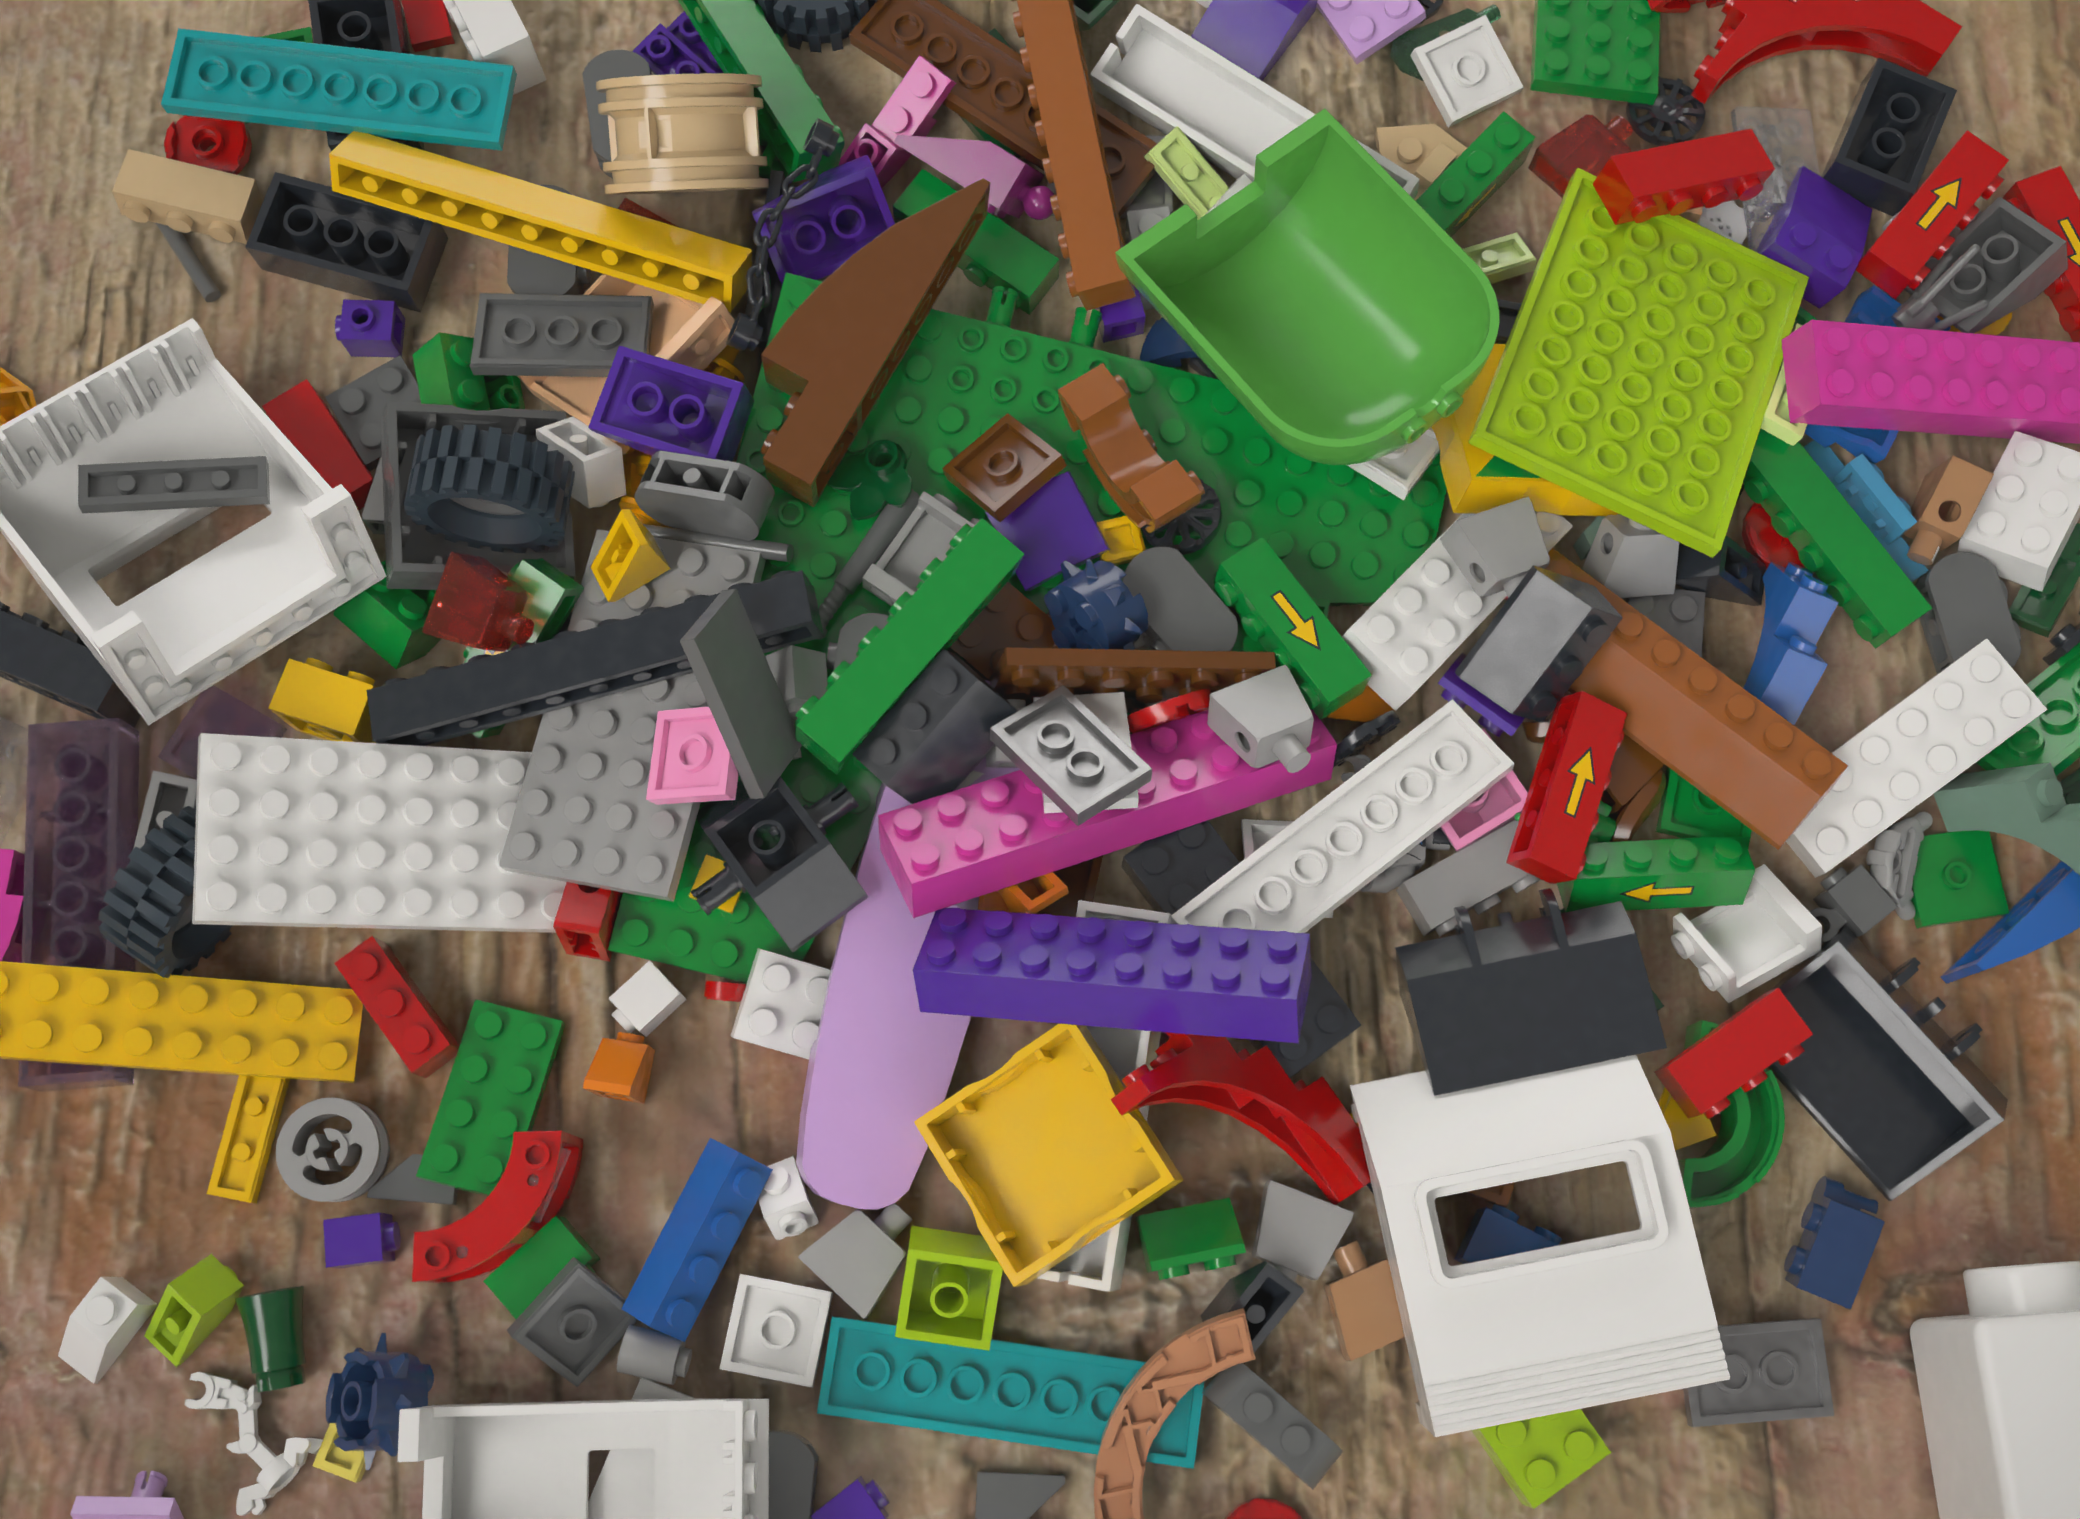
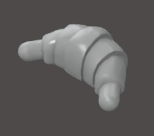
(1896, 858)

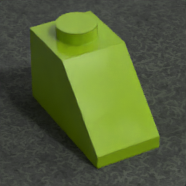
(193, 1308)

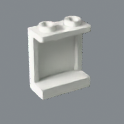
(1748, 942)

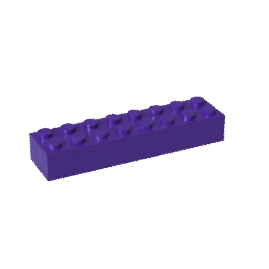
(1115, 974)

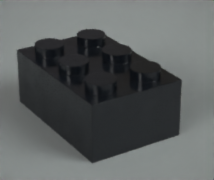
(1888, 136)

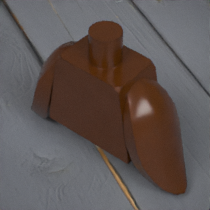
(1634, 785)

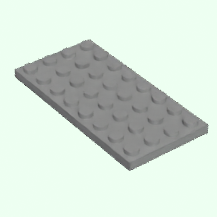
(589, 770)

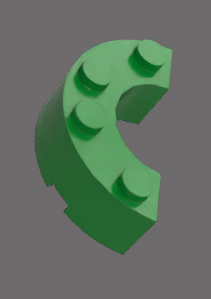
(1745, 1143)

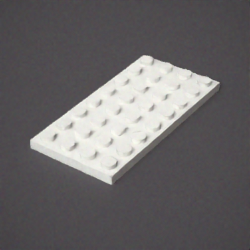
(360, 837)

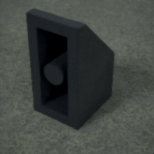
(1728, 576)
(1262, 1293)

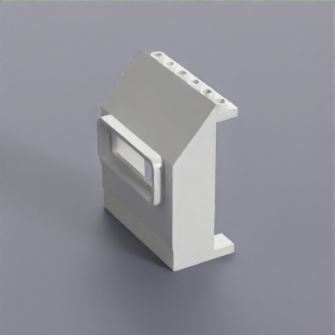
(226, 605)
(1554, 1321)
(535, 1456)

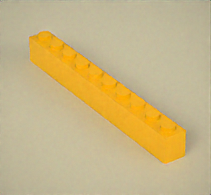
(540, 219)

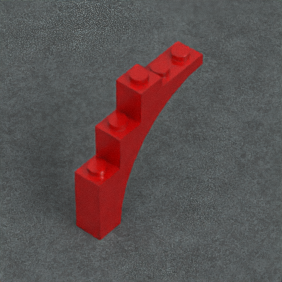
(1886, 29)
(1257, 1091)

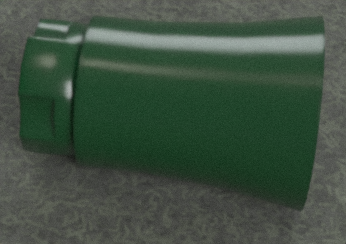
(275, 1336)

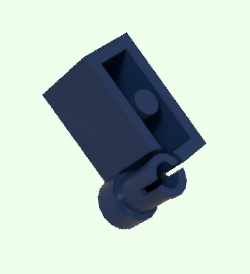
(1834, 1243)

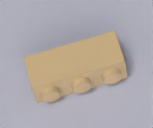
(187, 197)

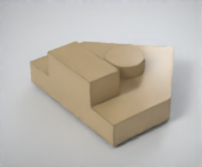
(1420, 150)

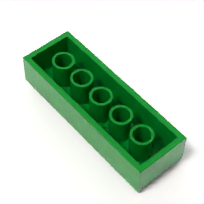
(915, 633)

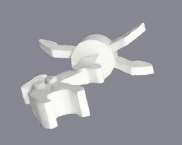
(276, 1470)

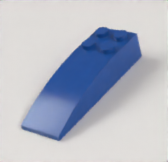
(2036, 920)

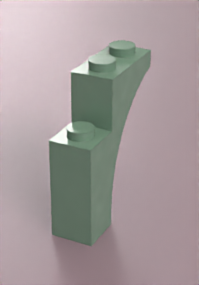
(2016, 803)

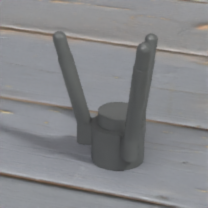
(1920, 312)

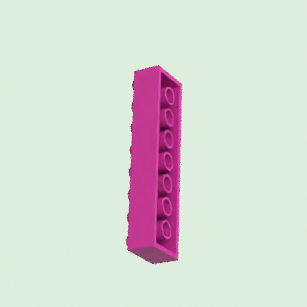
(1932, 381)

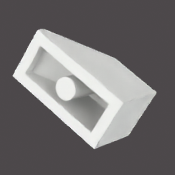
(594, 459)
(104, 1326)

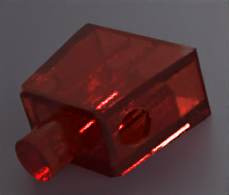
(1581, 145)
(478, 606)

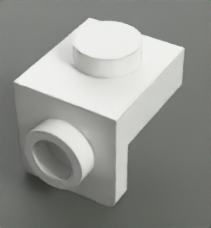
(786, 1201)

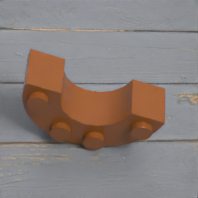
(1124, 454)

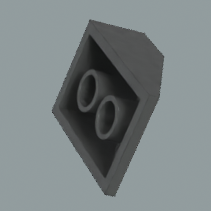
(2011, 268)

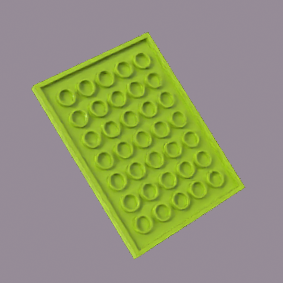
(1642, 366)

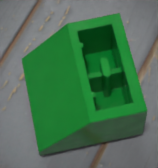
(447, 378)
(390, 621)
(1190, 1236)

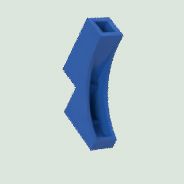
(1786, 659)

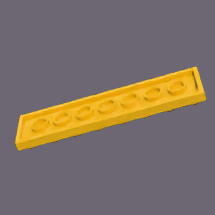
(178, 1023)

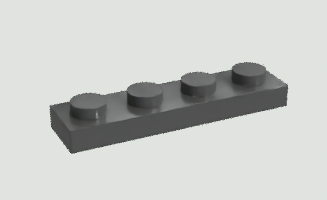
(173, 484)

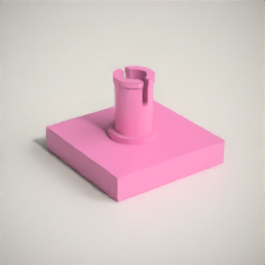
(690, 759)

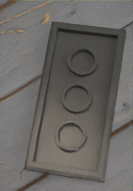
(557, 333)
(741, 693)

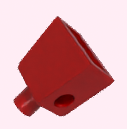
(587, 920)

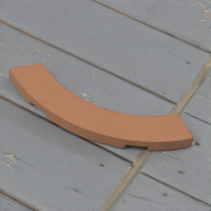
(1150, 1400)

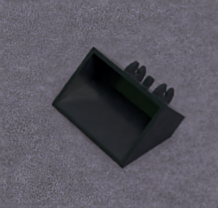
(1528, 996)
(1881, 1067)

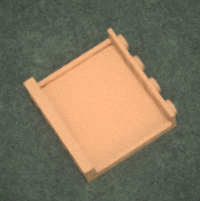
(680, 333)

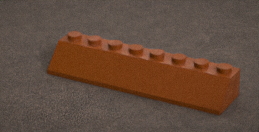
(1705, 723)

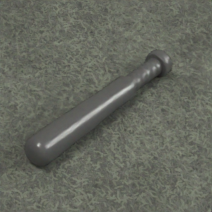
(868, 552)

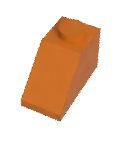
(621, 1068)

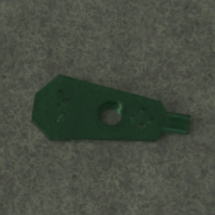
(1408, 41)

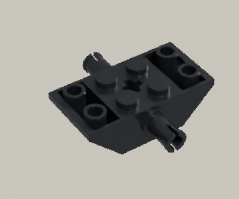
(796, 883)

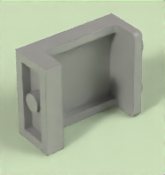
(914, 547)

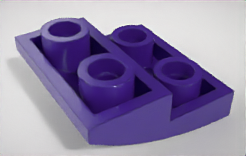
(677, 50)
(1052, 529)
(1493, 716)

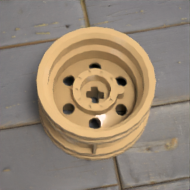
(683, 133)

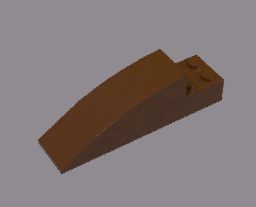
(853, 335)

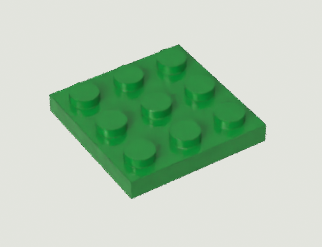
(1596, 49)

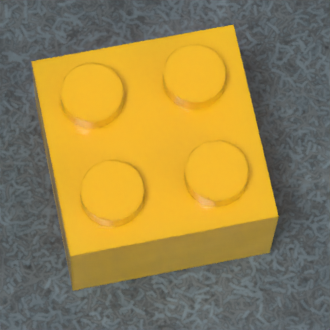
(324, 702)

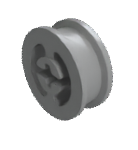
(300, 1166)

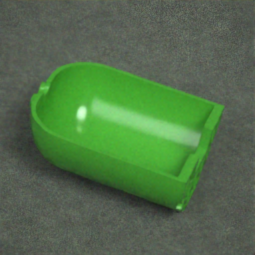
(1323, 299)

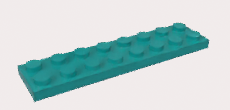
(339, 89)
(994, 1394)

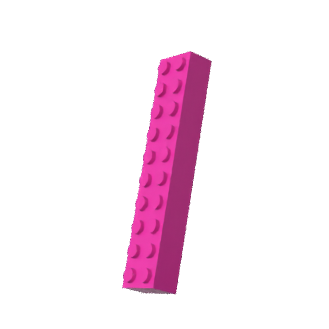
(1001, 837)

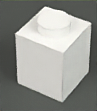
(645, 1000)

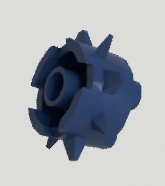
(1095, 608)
(369, 1398)

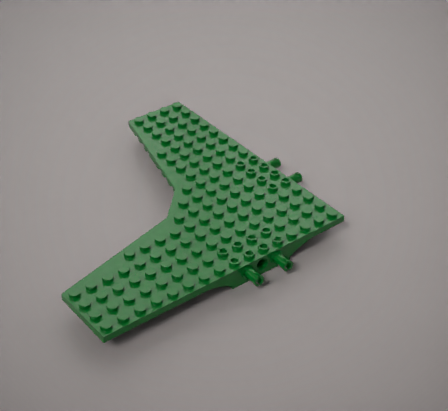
(953, 384)

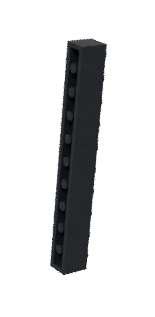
(578, 665)

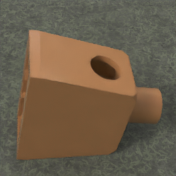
(1945, 507)
(1363, 1303)

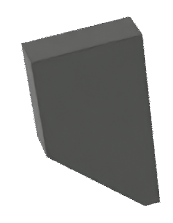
(403, 1185)
(1013, 1494)

